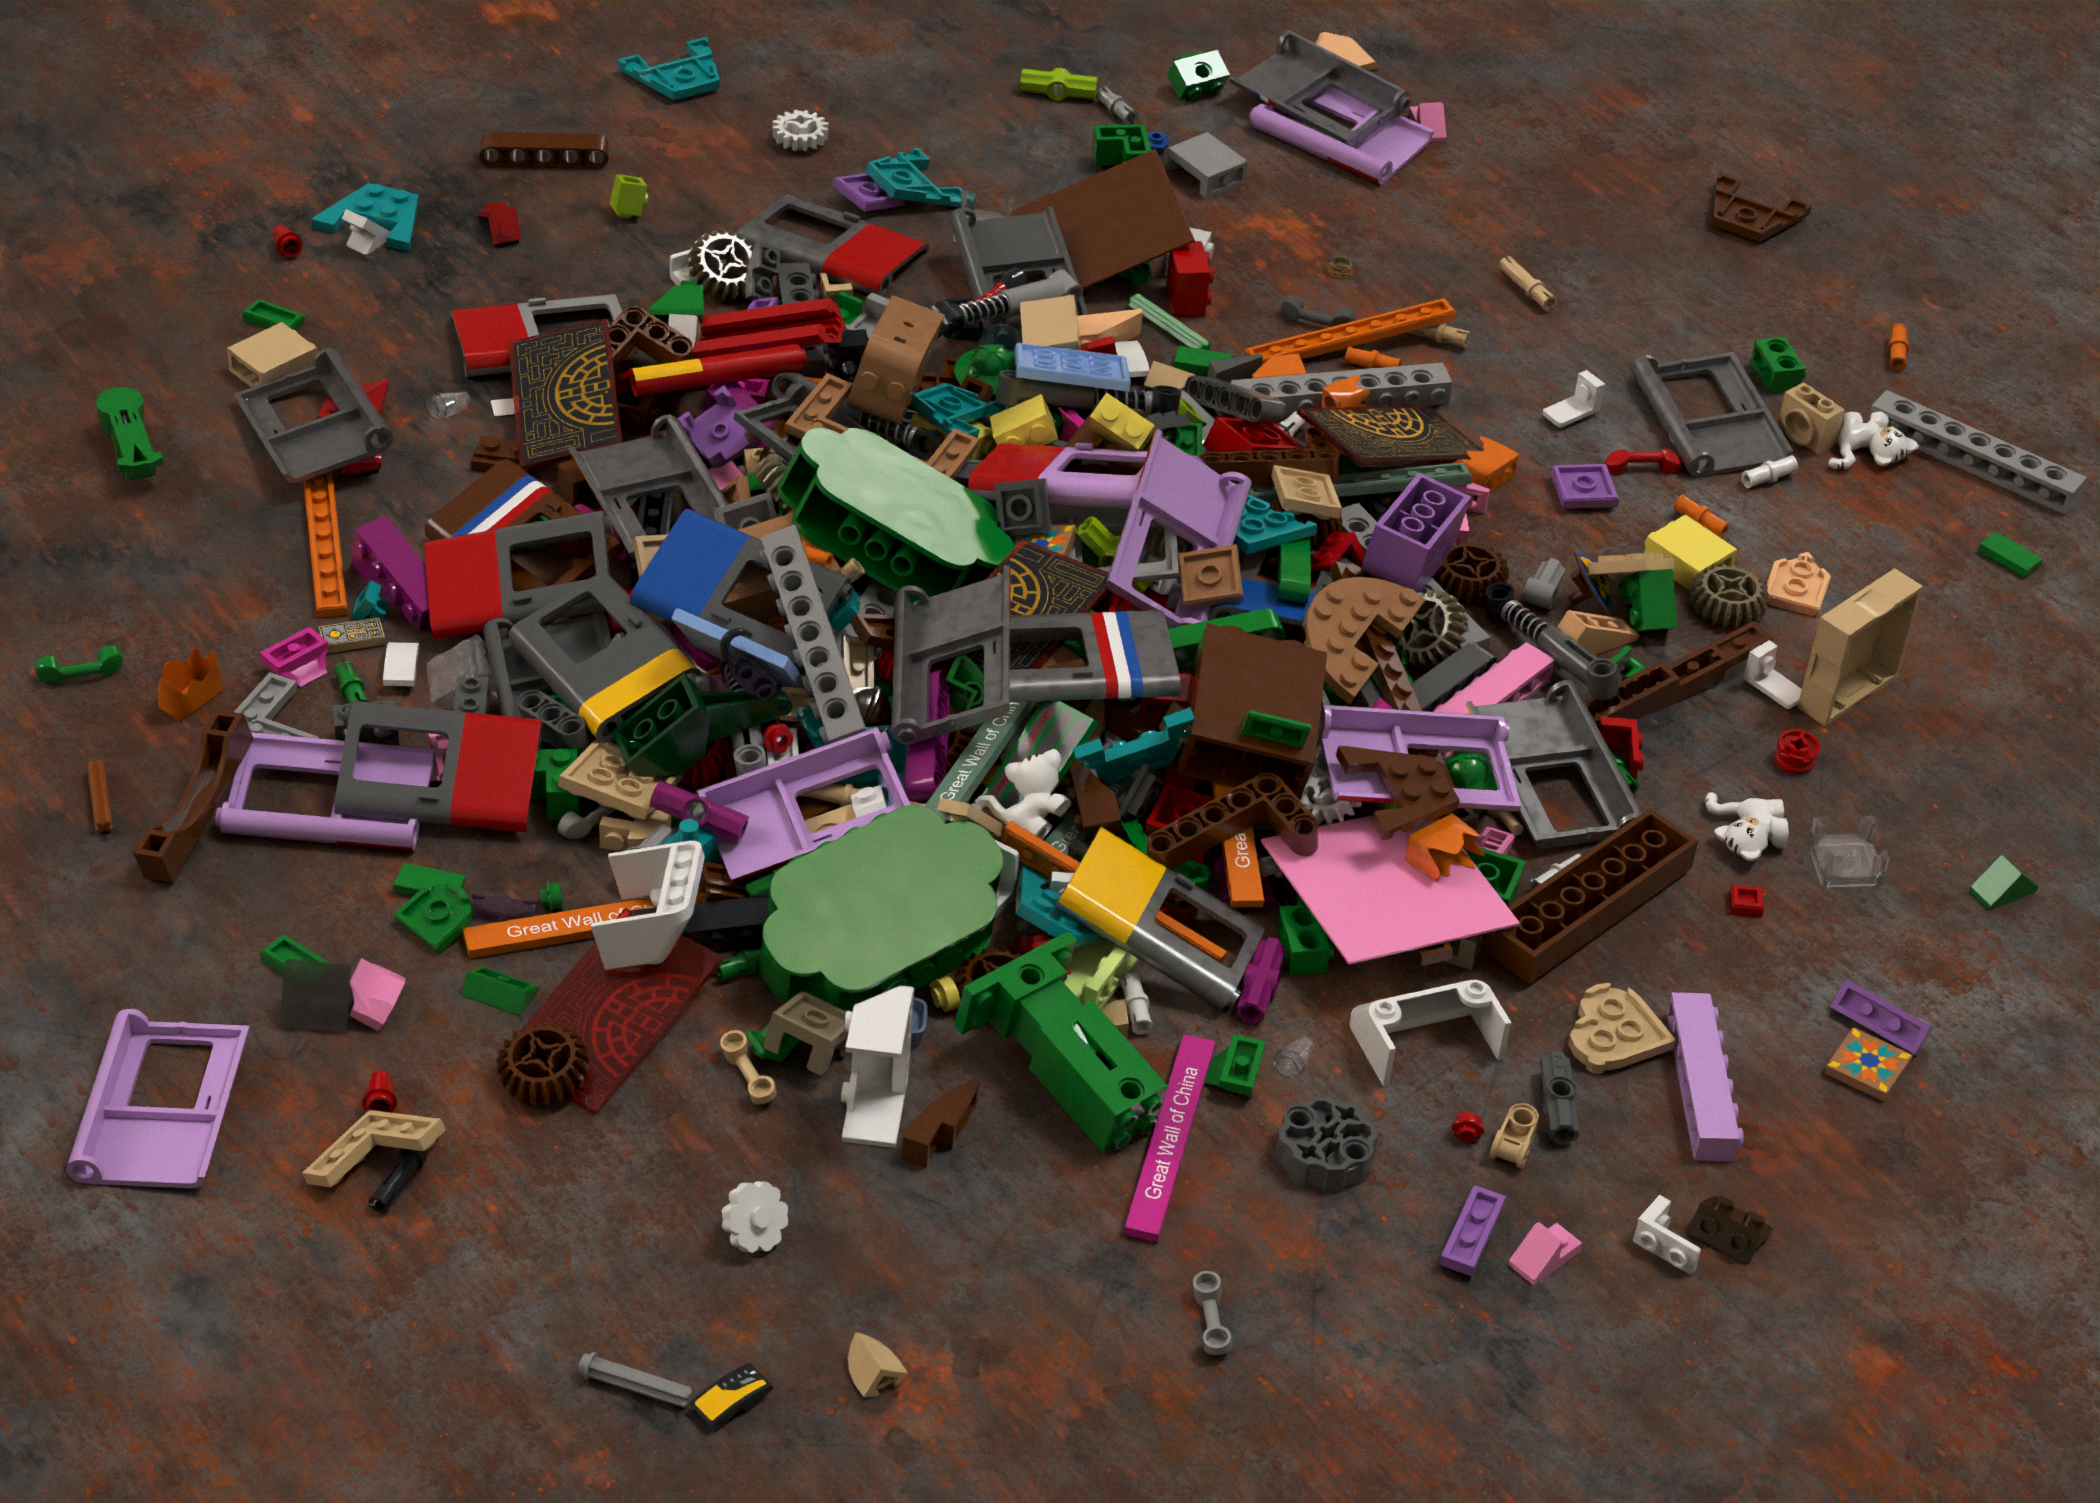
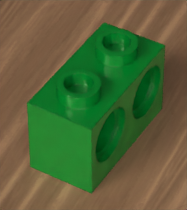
(1777, 364)
(1304, 941)

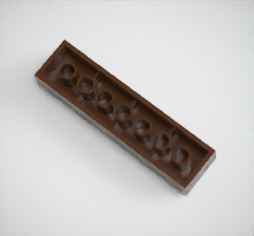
(1591, 895)

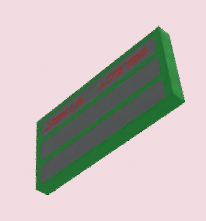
(1051, 727)

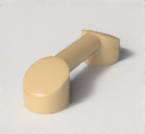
(737, 1052)

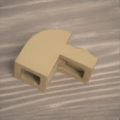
(624, 834)

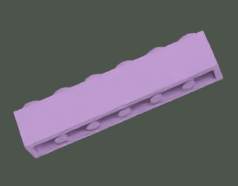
(1704, 1078)

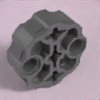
(1326, 1144)

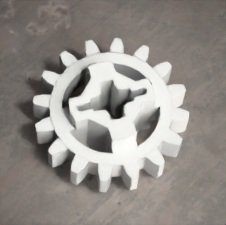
(800, 130)
(1325, 806)

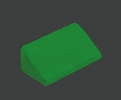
(1275, 728)
(499, 990)

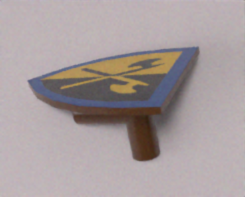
(1591, 585)

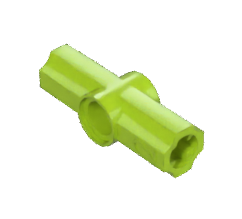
(1071, 85)
(1104, 545)

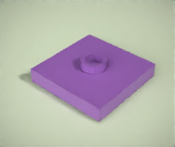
(865, 192)
(1584, 486)

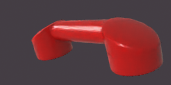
(1618, 460)

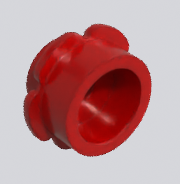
(770, 738)
(1467, 1127)

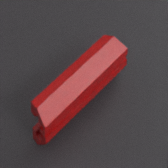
(799, 323)

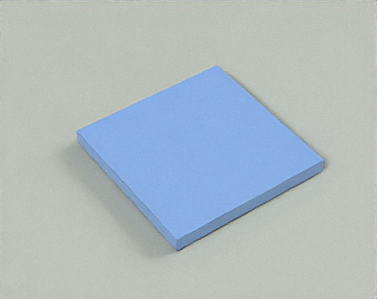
(1072, 367)
(707, 637)

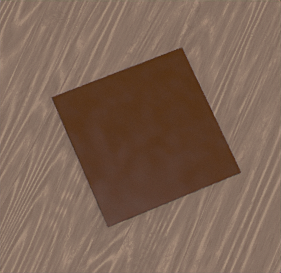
(1117, 219)

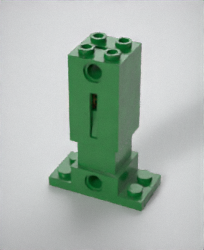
(1071, 1044)

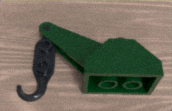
(680, 721)

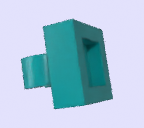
(370, 603)

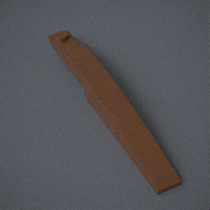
(1667, 684)

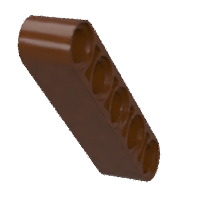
(531, 147)

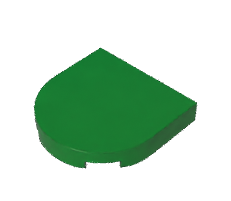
(436, 915)

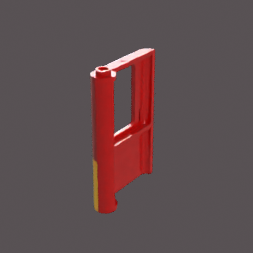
(712, 370)

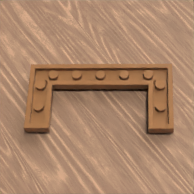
(830, 395)

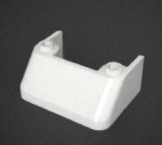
(672, 880)
(1471, 997)
(880, 1067)

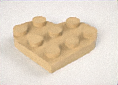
(1616, 1030)

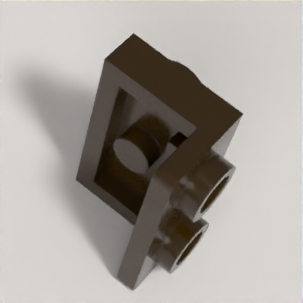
(1729, 1228)

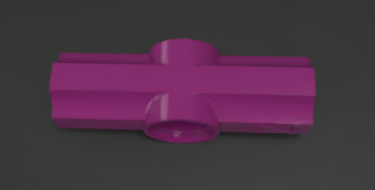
(717, 818)
(1261, 980)

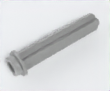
(634, 1380)

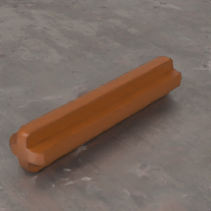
(99, 796)

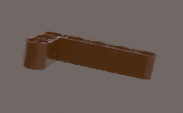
(642, 335)
(1318, 457)
(1232, 813)

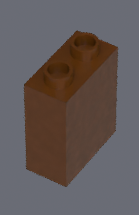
(1242, 674)

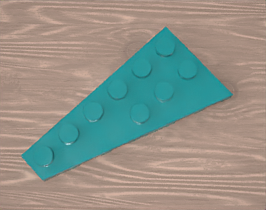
(1266, 528)

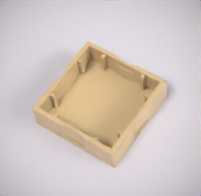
(1859, 646)

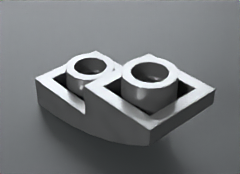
(762, 268)

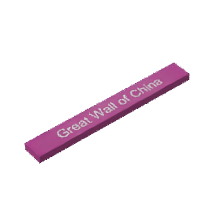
(1169, 1139)

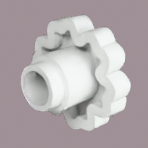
(755, 1216)

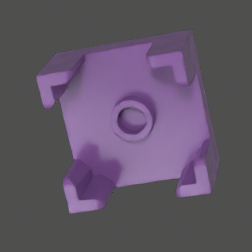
(716, 431)

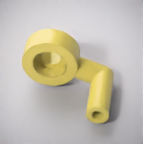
(945, 993)

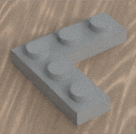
(266, 702)

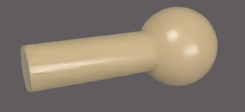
(1508, 819)

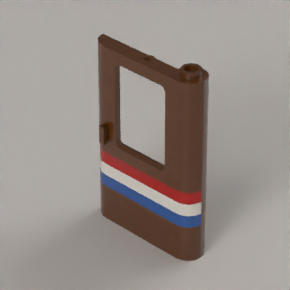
(511, 498)

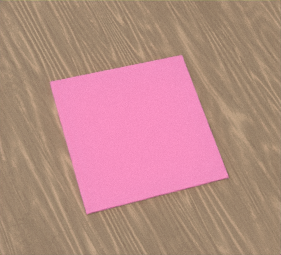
(1378, 901)

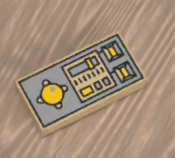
(353, 635)

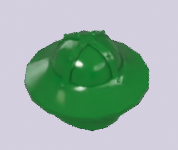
(985, 364)
(1471, 771)

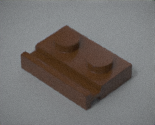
(492, 450)
(717, 883)

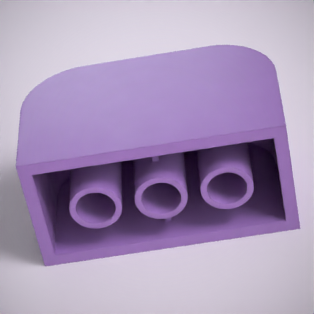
(1416, 533)

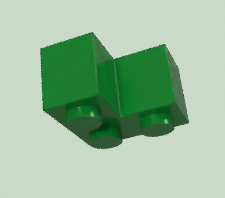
(1118, 143)
(1651, 599)
(548, 768)

